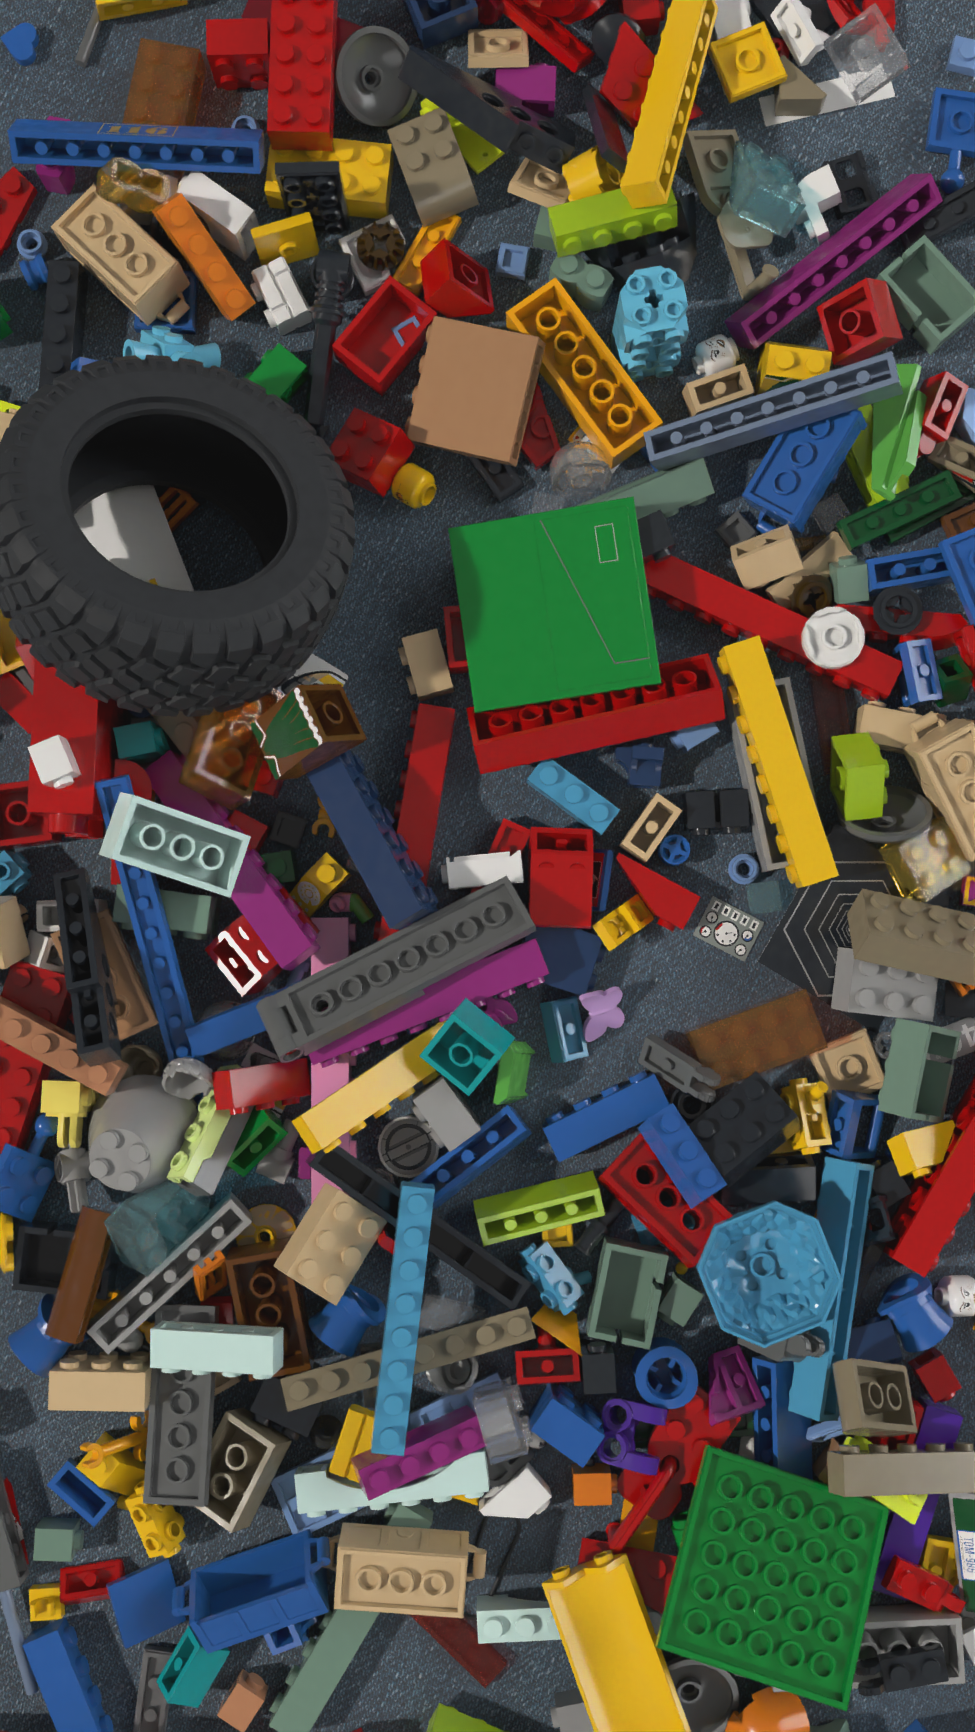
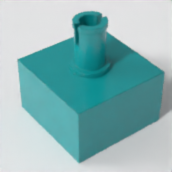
(467, 1046)

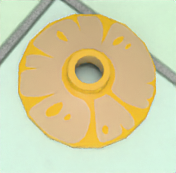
(268, 1219)

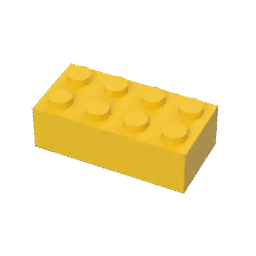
(364, 171)

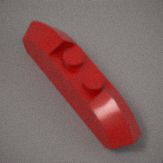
(933, 625)

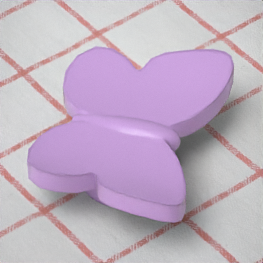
(602, 1012)

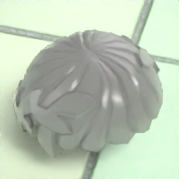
(187, 1078)
(454, 1377)

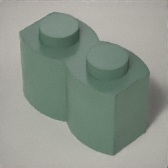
(586, 282)

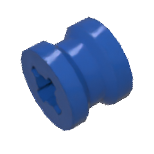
(35, 271)
(680, 847)

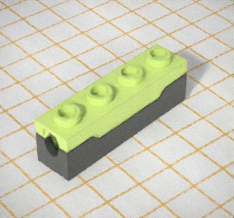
(207, 1146)

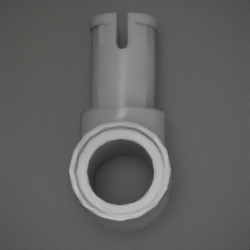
(280, 1159)

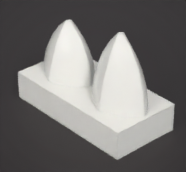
(798, 30)

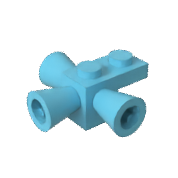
(163, 342)

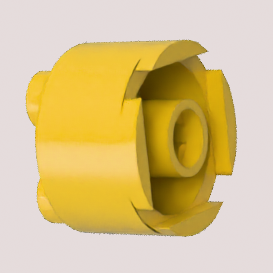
(590, 175)

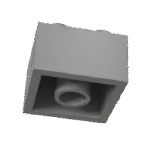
(446, 1112)

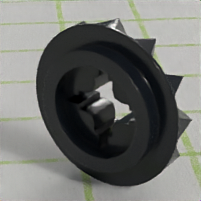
(908, 602)

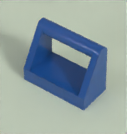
(919, 676)
(844, 1119)

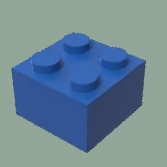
(567, 1423)

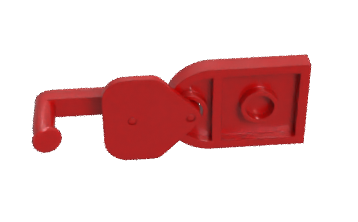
(681, 1438)

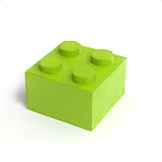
(858, 776)

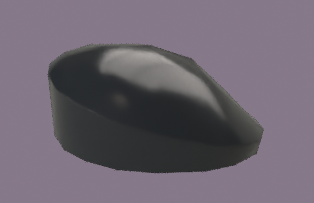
(606, 32)

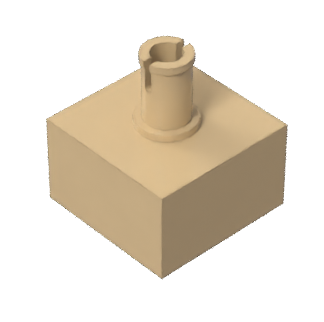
(12, 932)

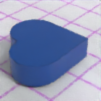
(22, 43)

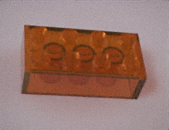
(165, 87)
(226, 754)
(758, 1037)

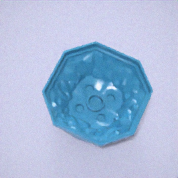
(769, 1274)

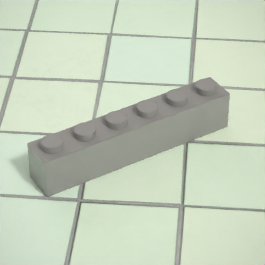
(148, 1293)

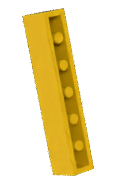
(367, 1095)

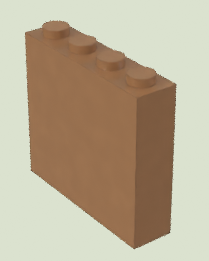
(474, 390)

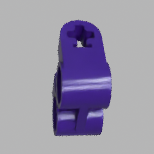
(624, 1433)

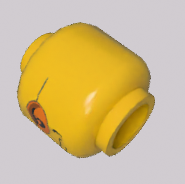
(413, 486)

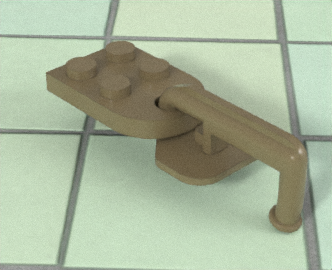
(711, 163)

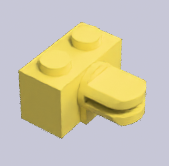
(70, 1103)

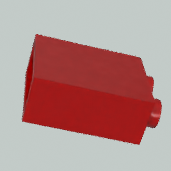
(90, 733)

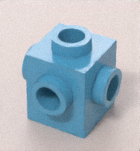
(13, 872)

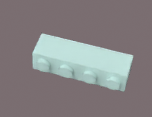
(216, 1348)

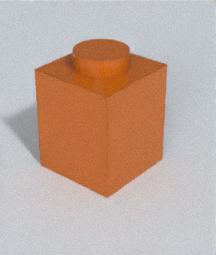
(593, 1485)

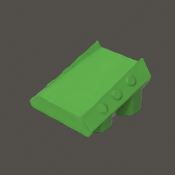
(512, 1073)

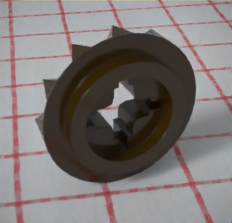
(379, 259)
(817, 585)

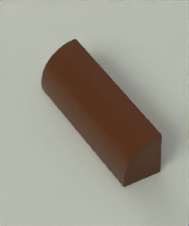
(80, 1277)

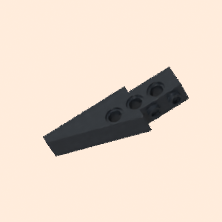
(488, 110)
(86, 969)

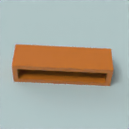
(203, 256)

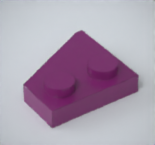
(731, 1386)

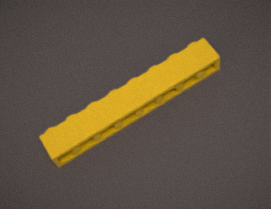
(668, 102)
(777, 762)

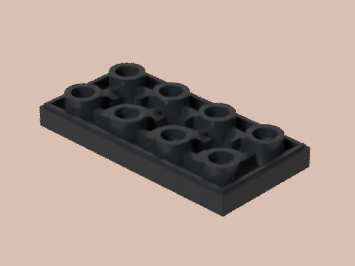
(315, 189)

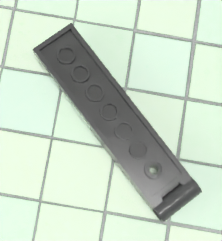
(393, 970)

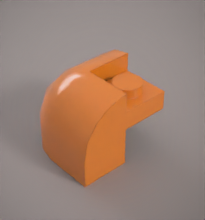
(770, 1713)

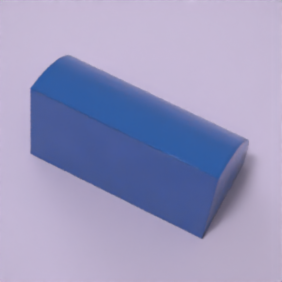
(81, 1492)

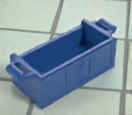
(800, 469)
(256, 1591)

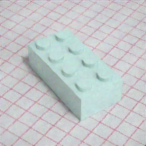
(174, 844)

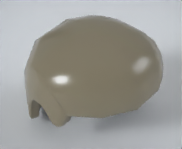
(141, 1061)

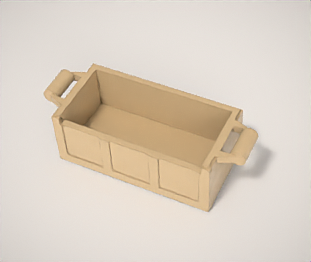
(123, 257)
(946, 773)
(403, 1569)

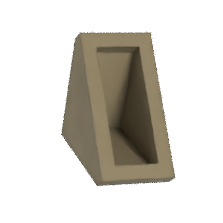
(797, 94)

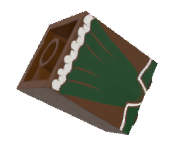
(307, 729)

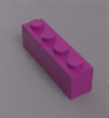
(425, 1451)

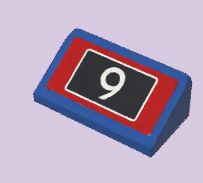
(601, 877)

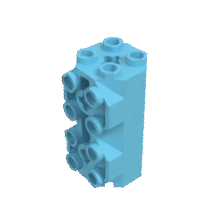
(650, 323)

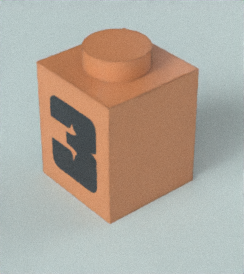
(243, 1700)

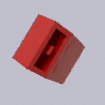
(560, 877)
(244, 955)

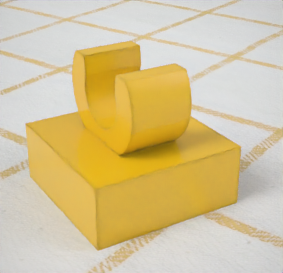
(45, 1602)

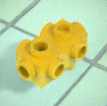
(809, 1104)
(156, 1523)

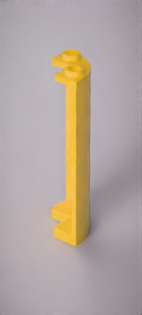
(613, 1647)

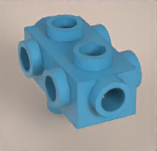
(552, 1278)

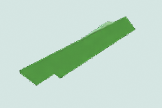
(897, 433)

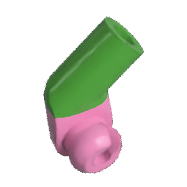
(351, 903)

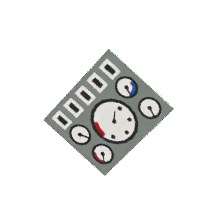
(728, 928)

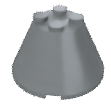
(137, 1133)

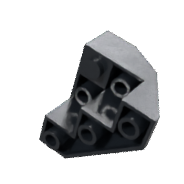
(669, 248)

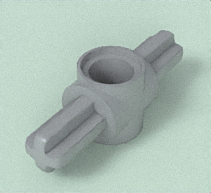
(72, 1169)

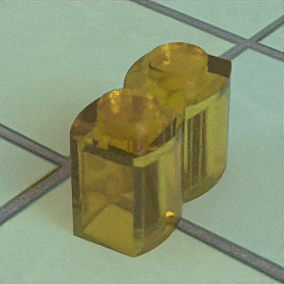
(127, 183)

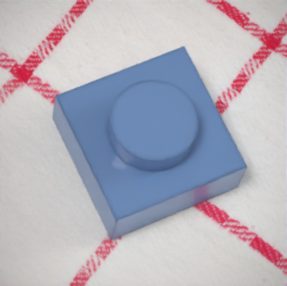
(962, 56)

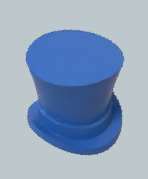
(914, 1312)
(345, 1324)
(36, 1348)
(665, 1374)

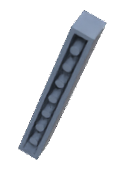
(774, 412)

